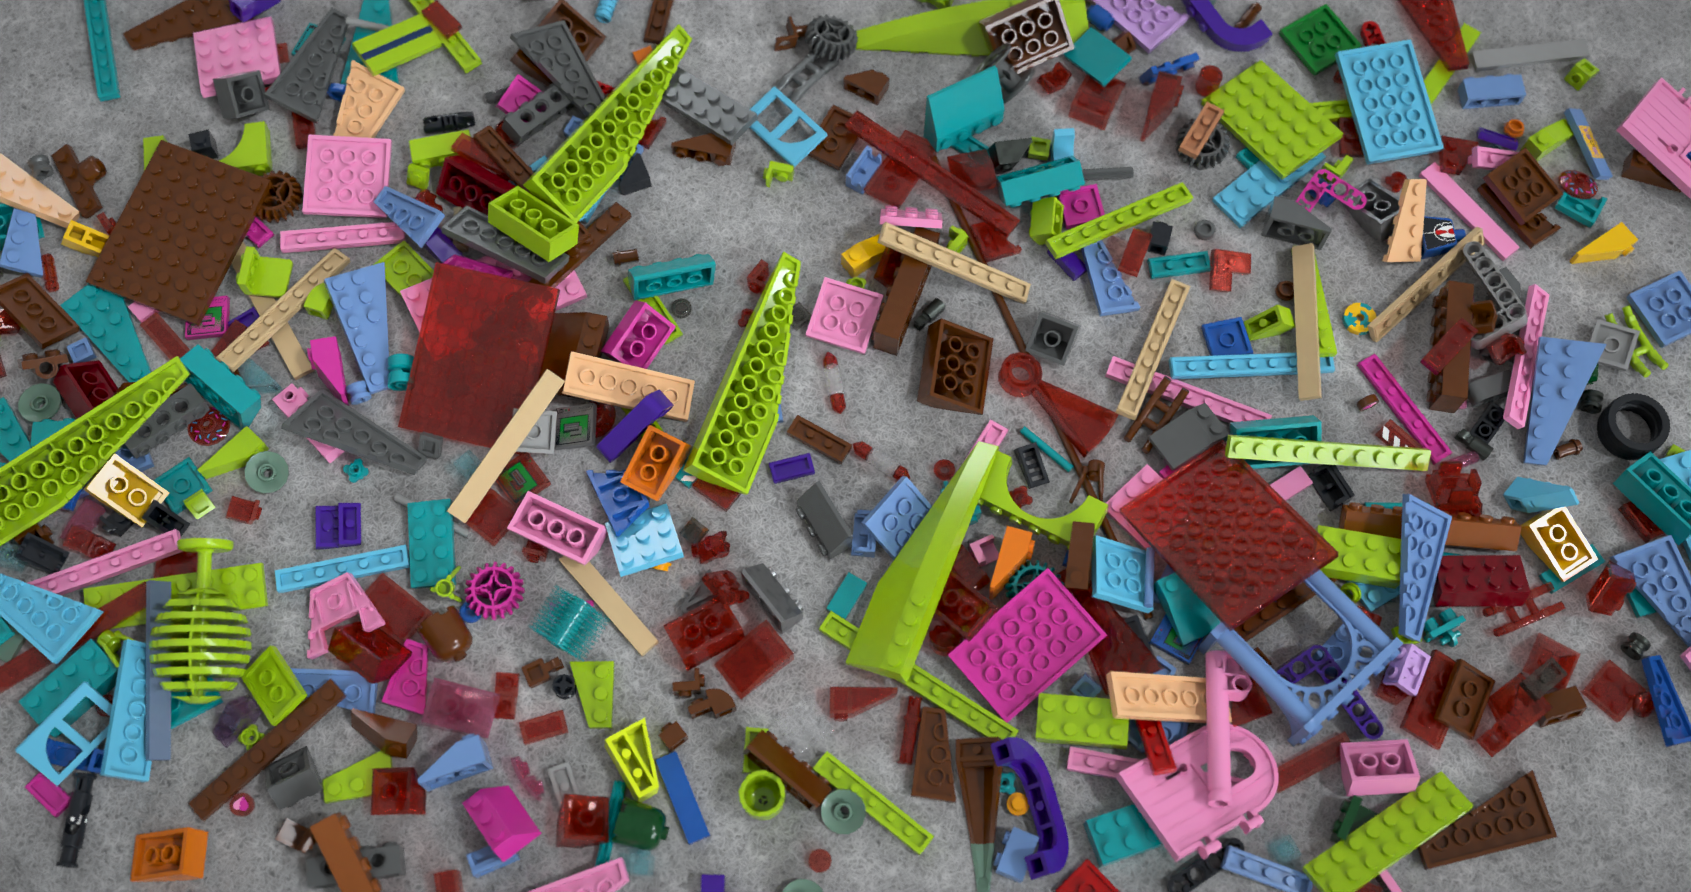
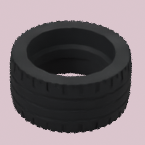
(1649, 410)

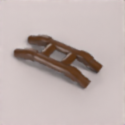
(1155, 402)

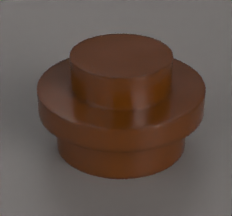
(1285, 290)

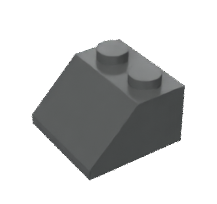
(241, 94)
(1053, 338)
(292, 778)

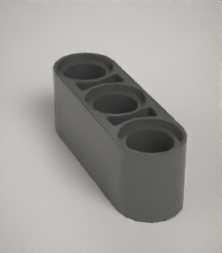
(1489, 388)

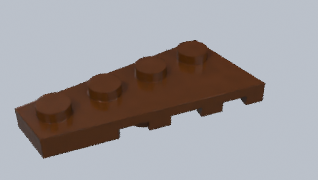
(1532, 231)
(933, 766)

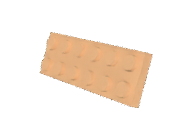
(625, 384)
(1158, 697)

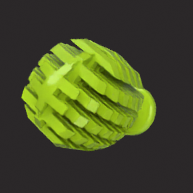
(200, 631)

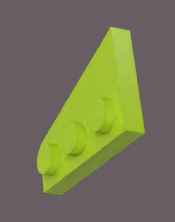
(596, 691)
(354, 780)

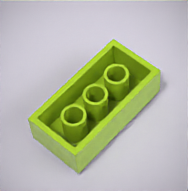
(533, 223)
(1363, 557)
(1080, 722)

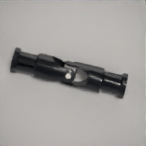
(78, 809)

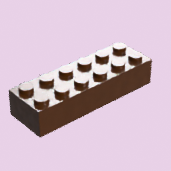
(902, 299)
(1450, 386)

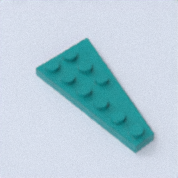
(377, 12)
(110, 327)

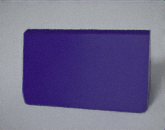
(1070, 265)

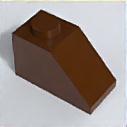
(867, 85)

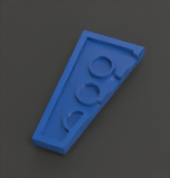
(1668, 707)

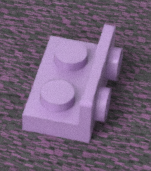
(1407, 669)

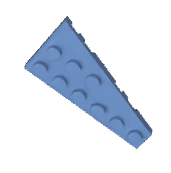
(362, 312)
(1558, 383)
(1421, 553)
(1662, 581)

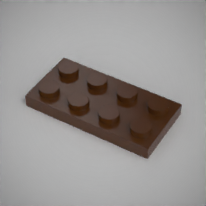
(36, 311)

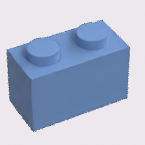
(1017, 846)

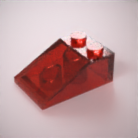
(1163, 99)
(1096, 103)
(963, 608)
(754, 659)

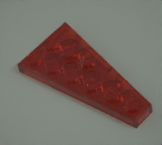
(1441, 30)
(1121, 647)

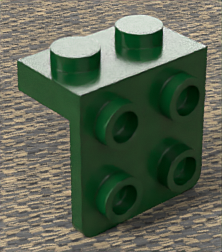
(1351, 818)

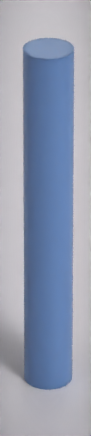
(1149, 577)

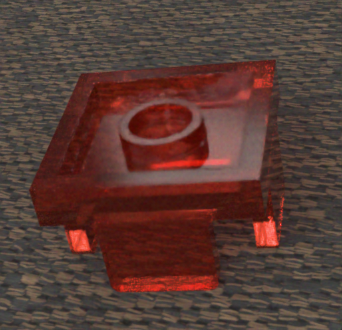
(1454, 489)

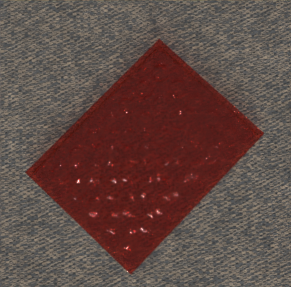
(476, 354)
(1228, 535)

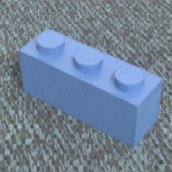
(1491, 91)

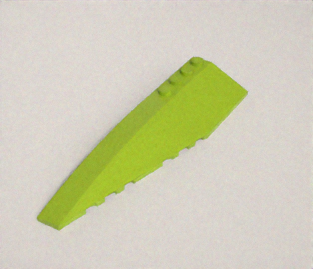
(954, 29)
(608, 137)
(750, 390)
(64, 462)
(917, 576)

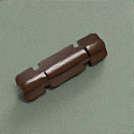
(1249, 16)

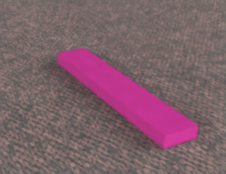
(1404, 408)

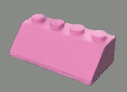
(558, 528)

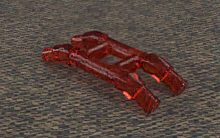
(1536, 615)

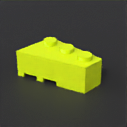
(634, 760)

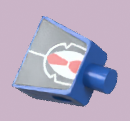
(1439, 236)

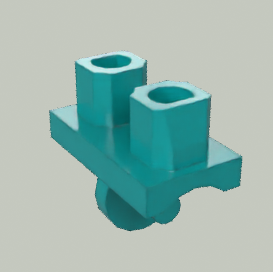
(1450, 622)

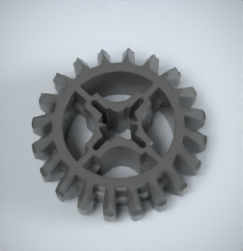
(831, 37)
(1210, 154)

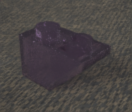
(236, 718)

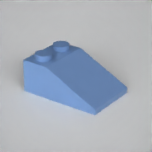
(461, 761)

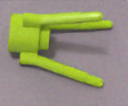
(446, 586)
(111, 644)

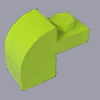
(319, 302)

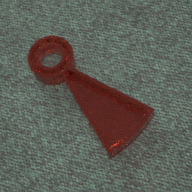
(1077, 418)

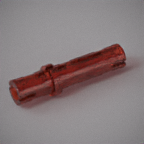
(910, 730)

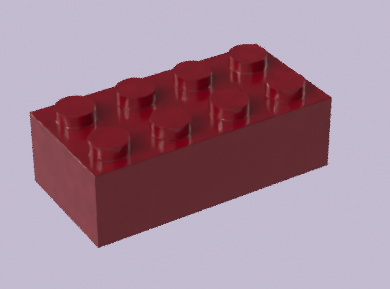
(1480, 581)

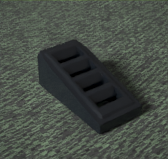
(1025, 468)

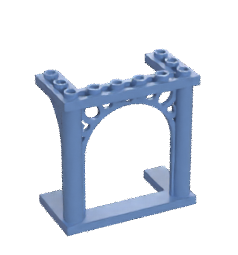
(1301, 716)

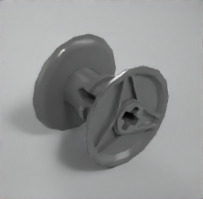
(1009, 79)

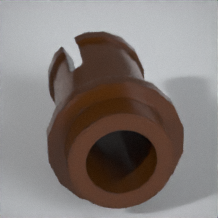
(625, 256)
(1572, 447)

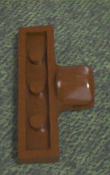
(80, 178)

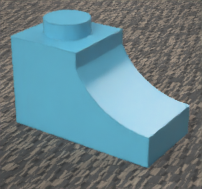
(1062, 143)

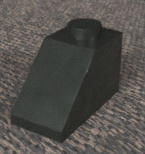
(1008, 153)

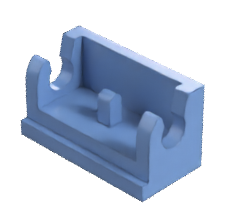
(863, 170)
(863, 542)
(486, 861)

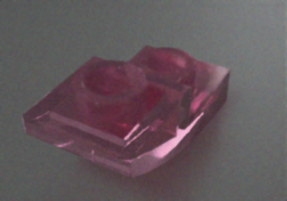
(86, 516)
(531, 784)

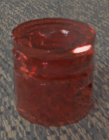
(1208, 80)

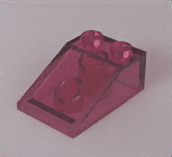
(460, 708)

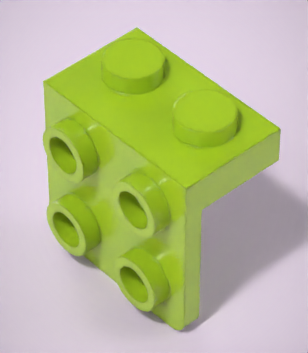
(263, 274)

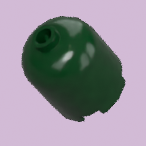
(640, 826)

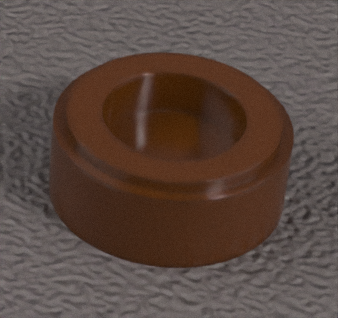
(1367, 402)

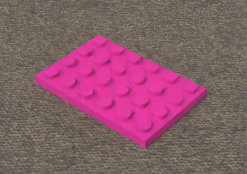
(1027, 645)

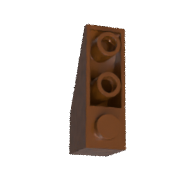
(705, 148)

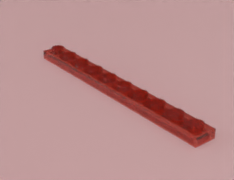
(932, 174)

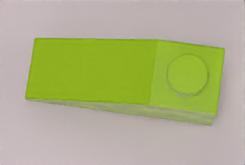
(1548, 139)
(233, 454)

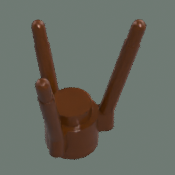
(1095, 473)

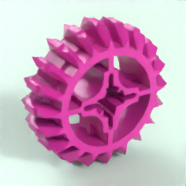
(476, 589)

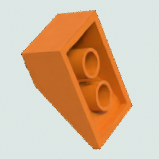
(655, 463)
(1014, 552)
(169, 855)

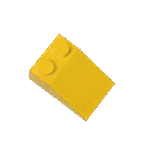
(125, 489)
(1558, 542)

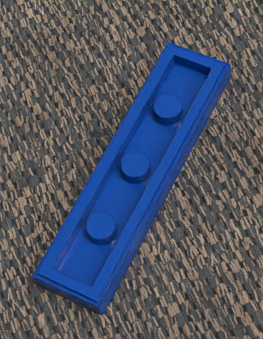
(682, 798)

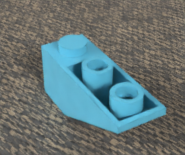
(1535, 496)

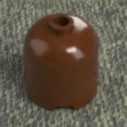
(446, 635)

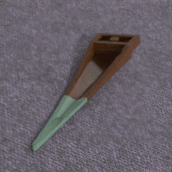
(980, 791)

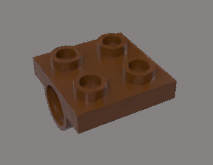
(33, 361)

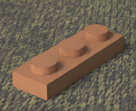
(1201, 130)

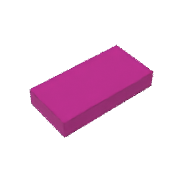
(49, 794)

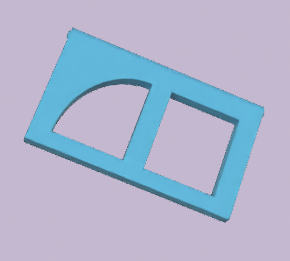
(790, 152)
(35, 745)

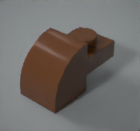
(718, 702)

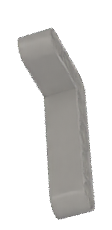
(1496, 293)

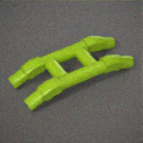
(1646, 347)

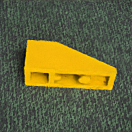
(84, 239)
(1608, 246)
(862, 256)

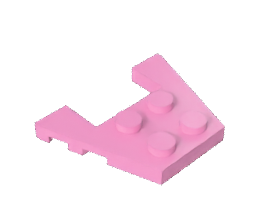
(335, 603)

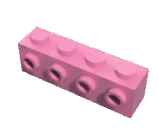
(289, 402)

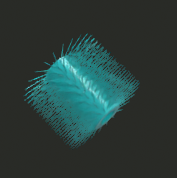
(570, 620)

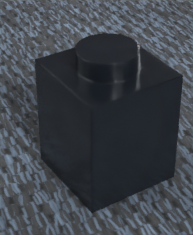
(204, 144)
(1161, 237)

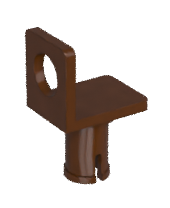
(794, 33)

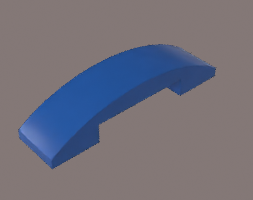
(64, 753)

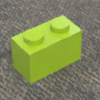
(1046, 219)

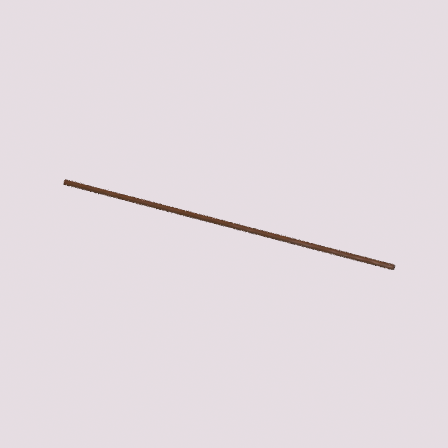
(1022, 347)

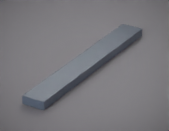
(157, 699)

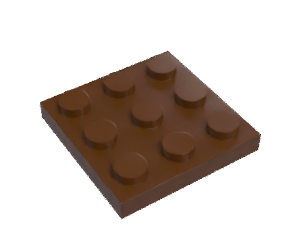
(1523, 186)

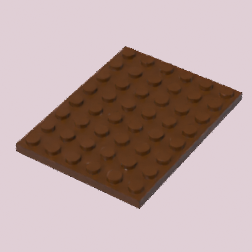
(179, 232)

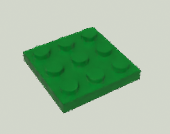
(1318, 38)

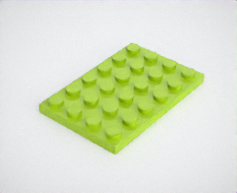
(1273, 119)

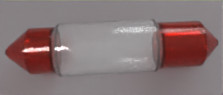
(834, 383)
(880, 460)

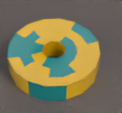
(1358, 310)

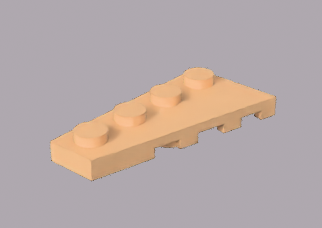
(1407, 236)

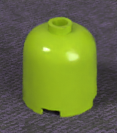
(760, 785)

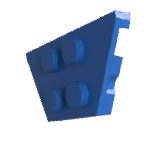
(618, 501)

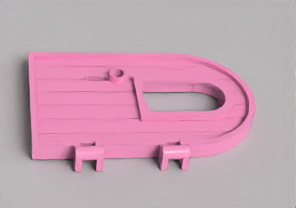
(1662, 132)
(1180, 806)

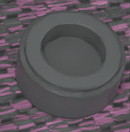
(1204, 230)

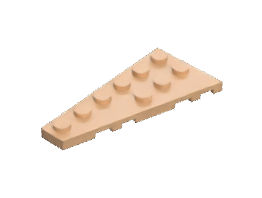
(366, 103)
(29, 195)

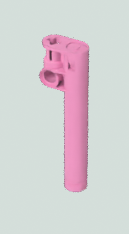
(1221, 680)

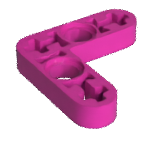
(1321, 188)

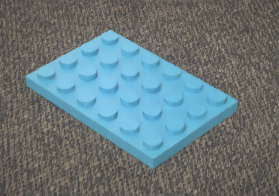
(1389, 101)

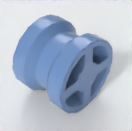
(358, 392)

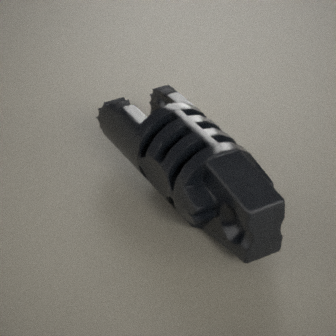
(448, 122)

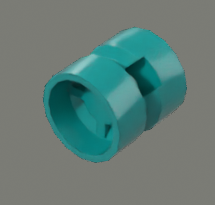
(400, 368)

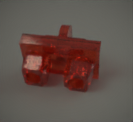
(711, 548)

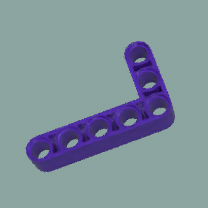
(1320, 666)

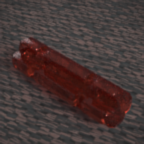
(49, 273)

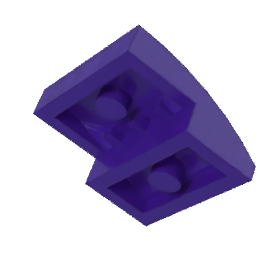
(338, 526)

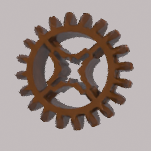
(279, 208)

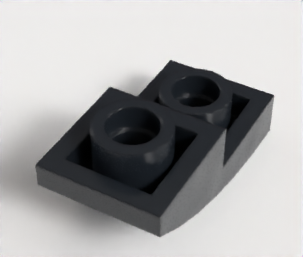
(1488, 423)

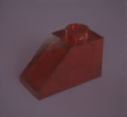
(1135, 252)

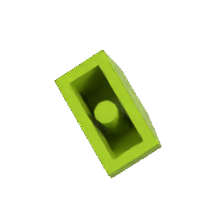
(1269, 323)

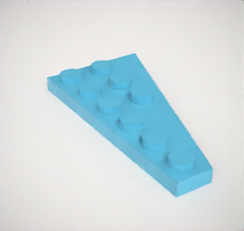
(45, 617)

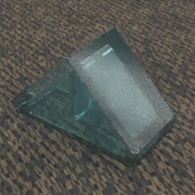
(259, 380)

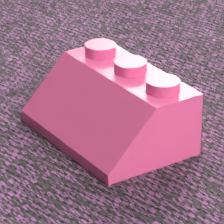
(1378, 767)

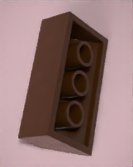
(795, 775)

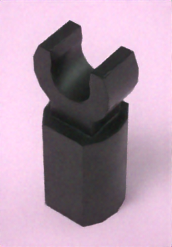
(929, 314)
(1474, 444)

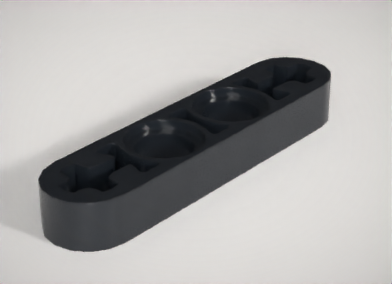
(1204, 866)

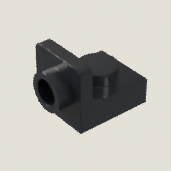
(116, 523)

